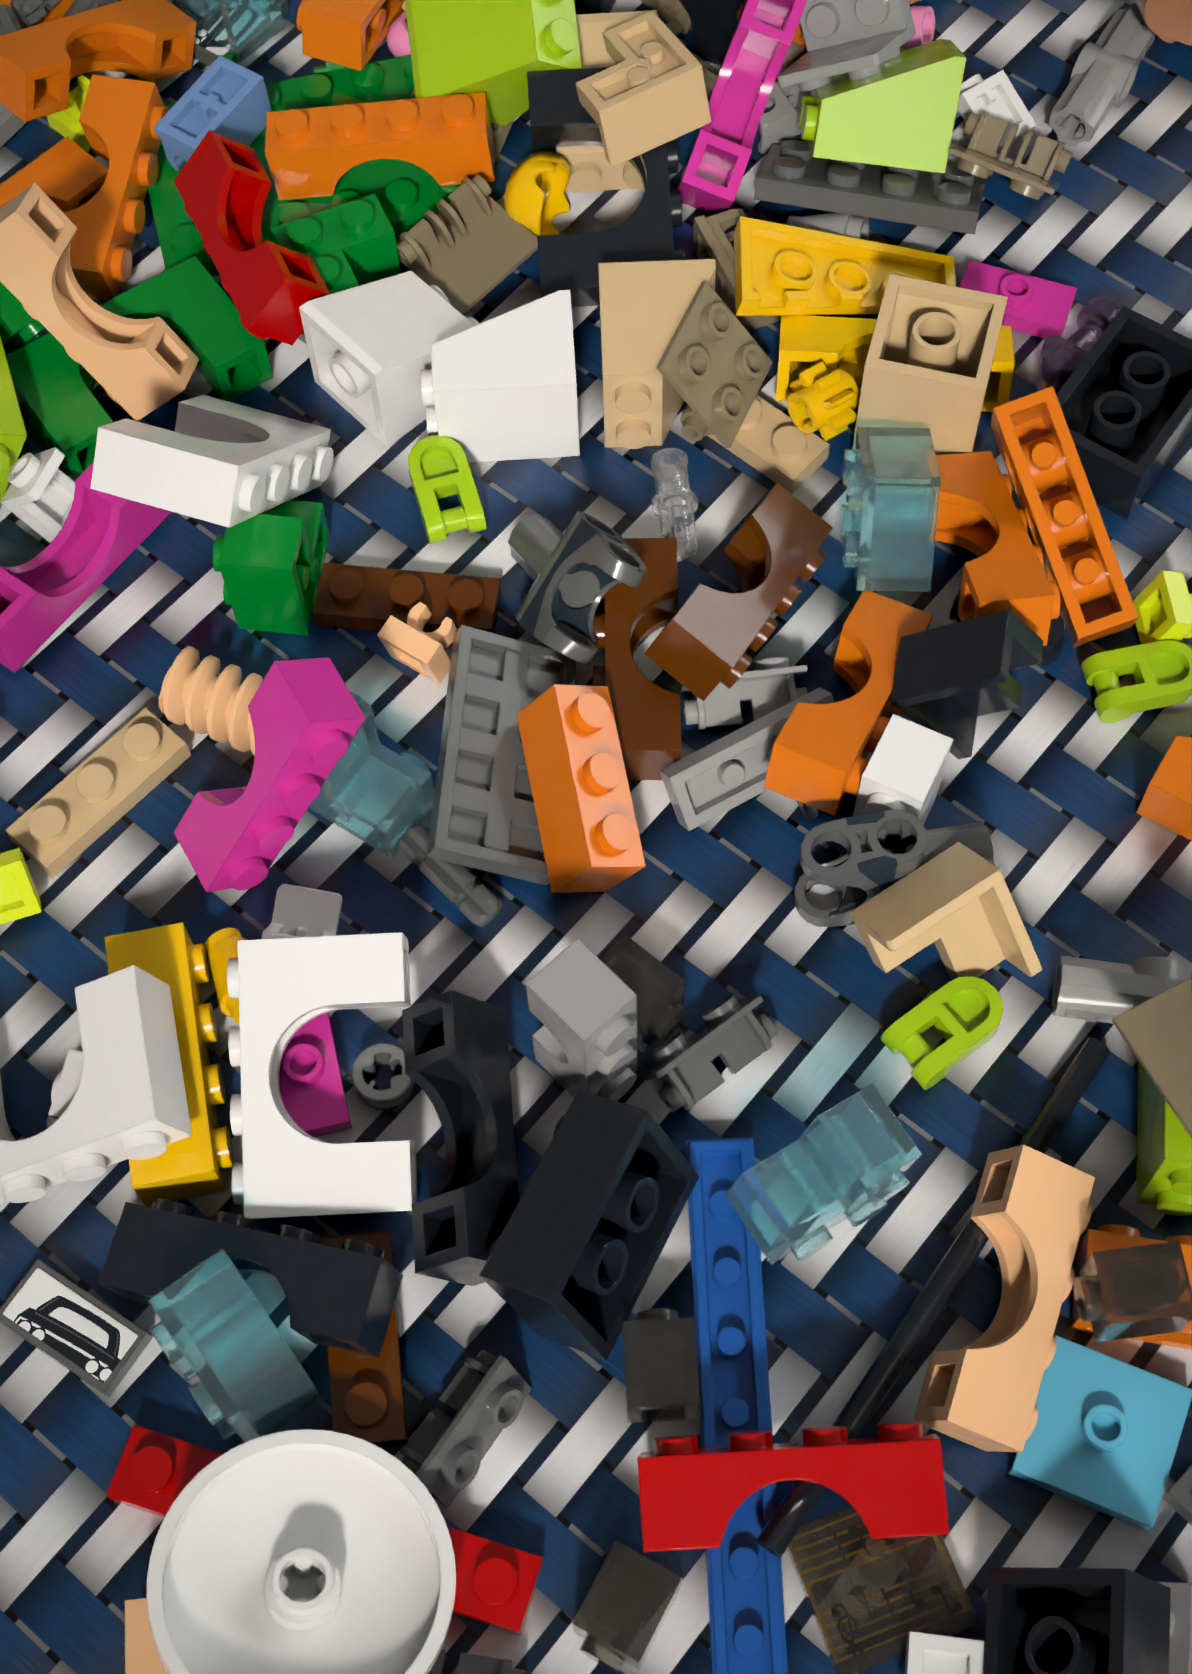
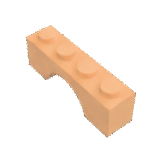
(132, 359)
(1034, 1219)

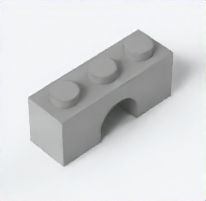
(586, 1023)

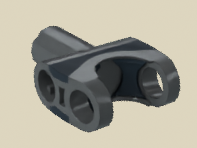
(570, 579)
(880, 853)

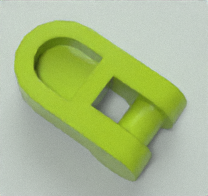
(438, 471)
(1160, 674)
(962, 1011)

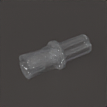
(675, 500)

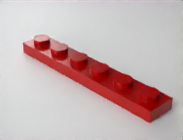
(491, 1578)

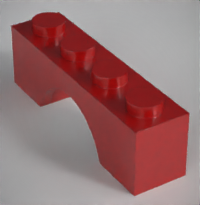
(225, 199)
(887, 1479)

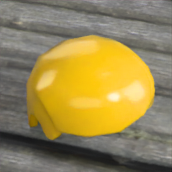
(537, 192)

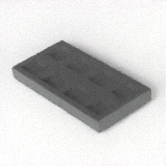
(870, 191)
(482, 783)

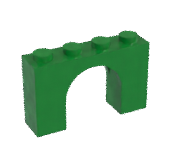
(58, 390)

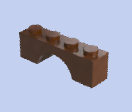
(714, 627)
(643, 712)

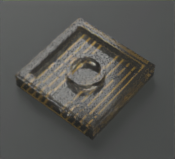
(876, 1590)

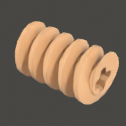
(210, 700)

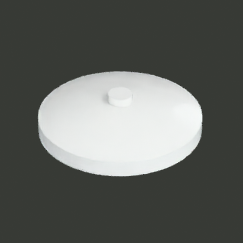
(302, 1563)

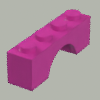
(738, 103)
(80, 558)
(300, 730)

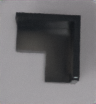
(962, 673)

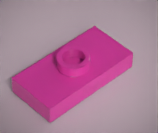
(1032, 304)
(313, 1080)

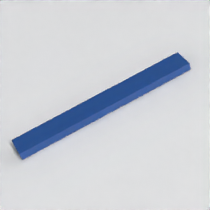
(734, 1397)

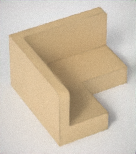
(649, 93)
(958, 906)

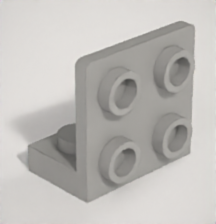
(849, 39)

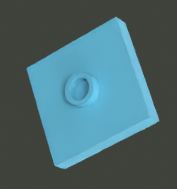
(1104, 1434)

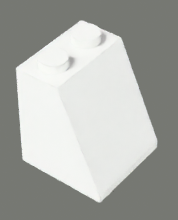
(372, 347)
(508, 385)

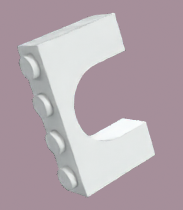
(216, 465)
(279, 991)
(127, 1094)

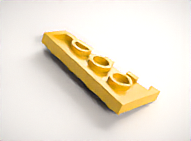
(819, 272)

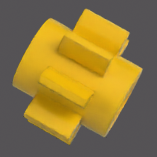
(823, 401)

